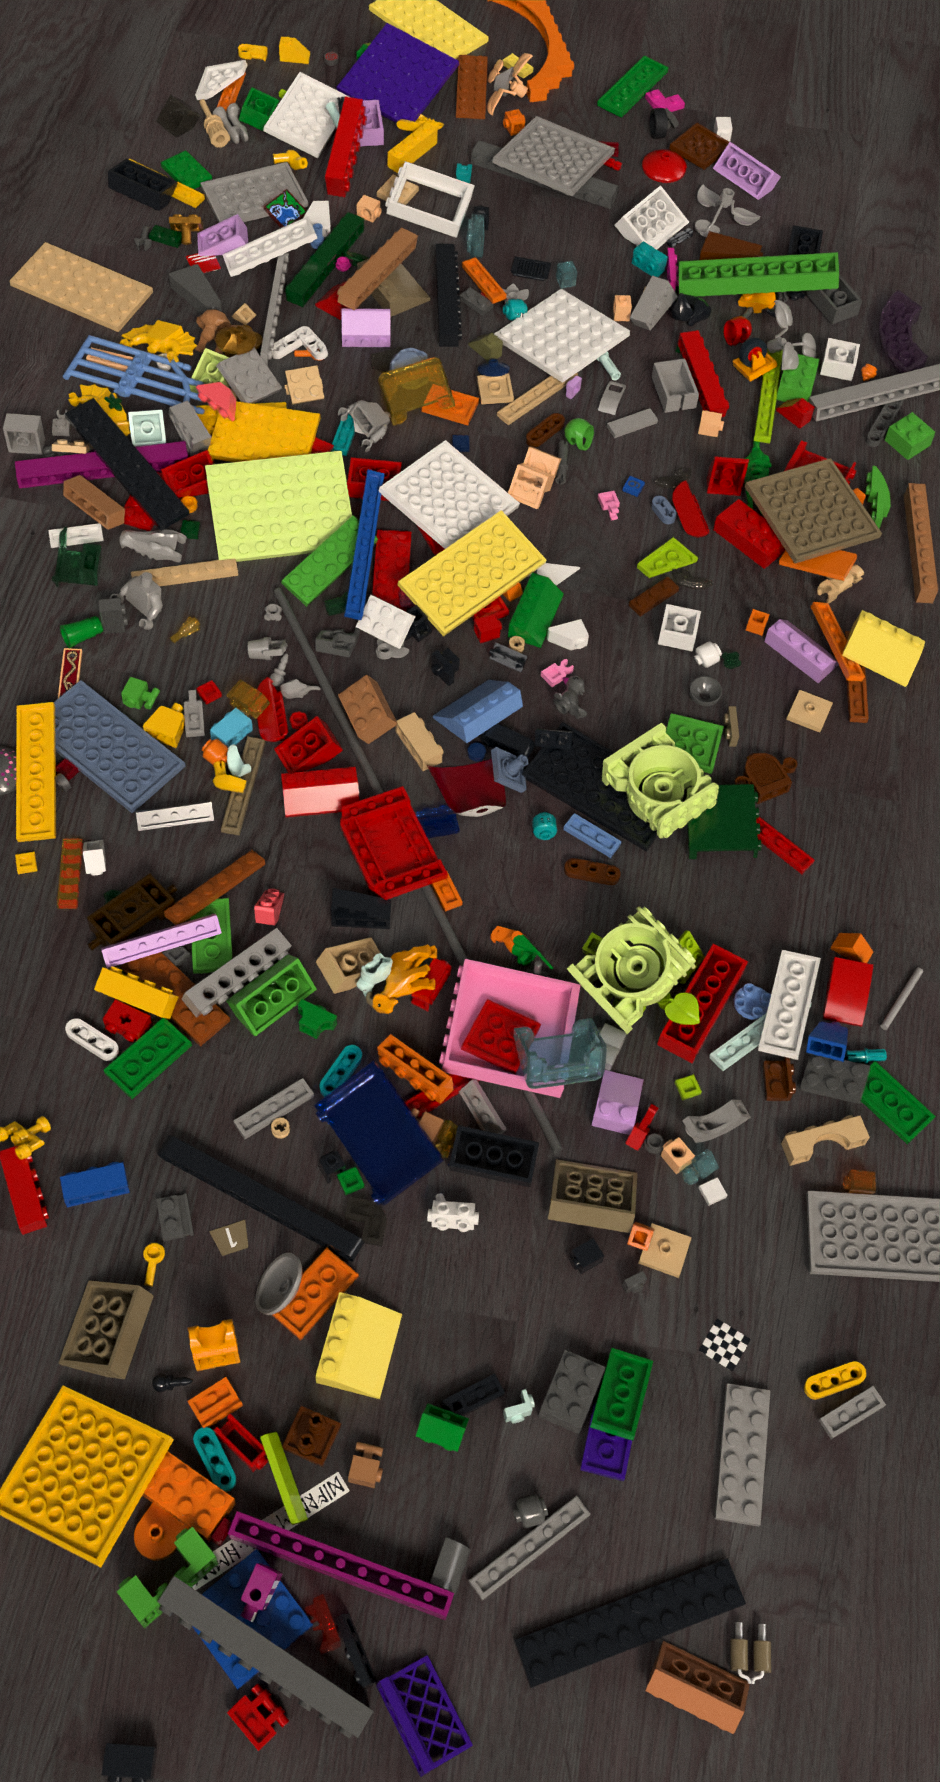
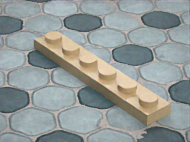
(192, 572)

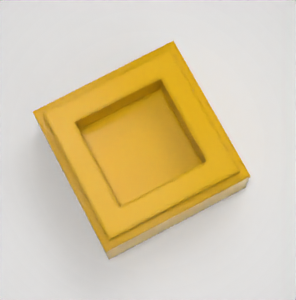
(26, 862)

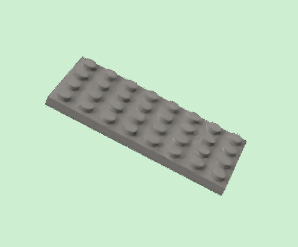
(873, 1236)

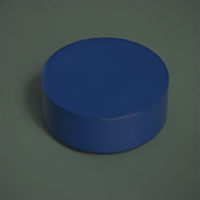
(476, 752)

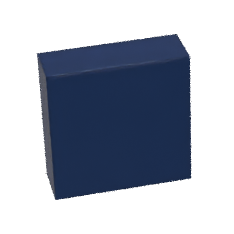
(461, 442)

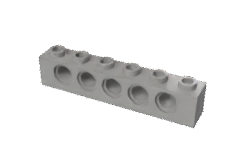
(200, 1005)

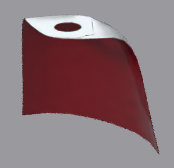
(470, 788)

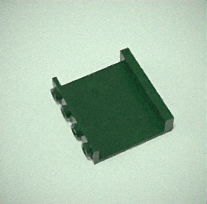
(728, 824)

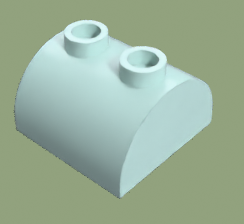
(147, 427)

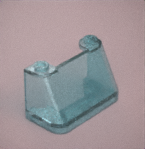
(561, 1058)

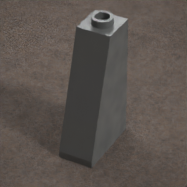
(194, 288)

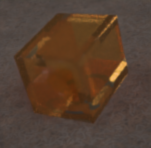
(860, 1182)

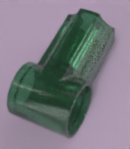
(336, 605)

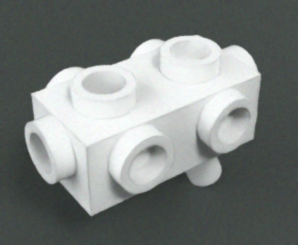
(452, 1214)

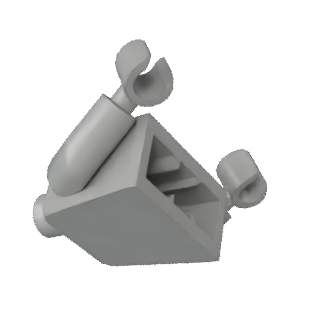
(369, 418)
(144, 595)

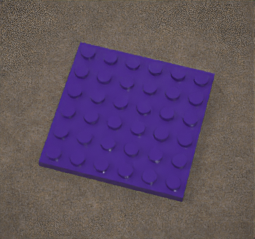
(399, 74)

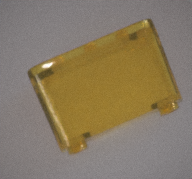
(414, 388)

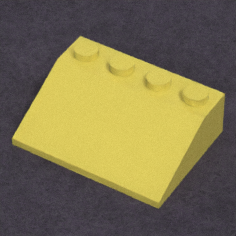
(883, 648)
(358, 1346)

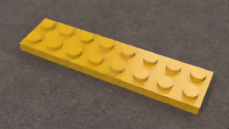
(35, 772)

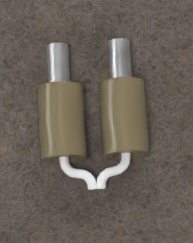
(739, 1653)

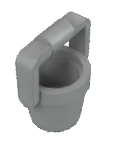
(264, 649)

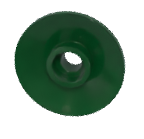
(355, 257)

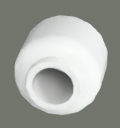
(707, 654)

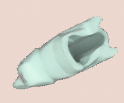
(374, 972)

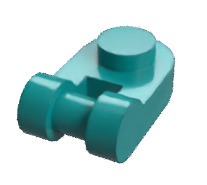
(464, 172)

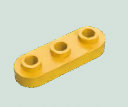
(841, 1374)

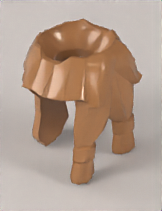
(211, 322)

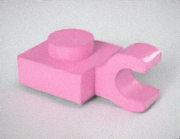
(609, 502)

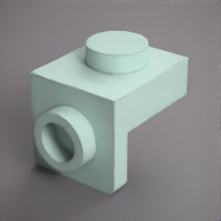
(518, 1412)

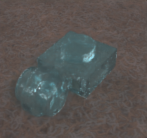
(703, 1166)

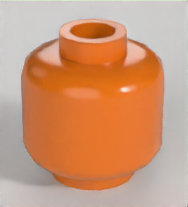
(215, 751)

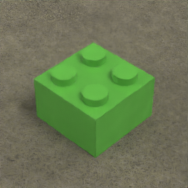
(910, 436)

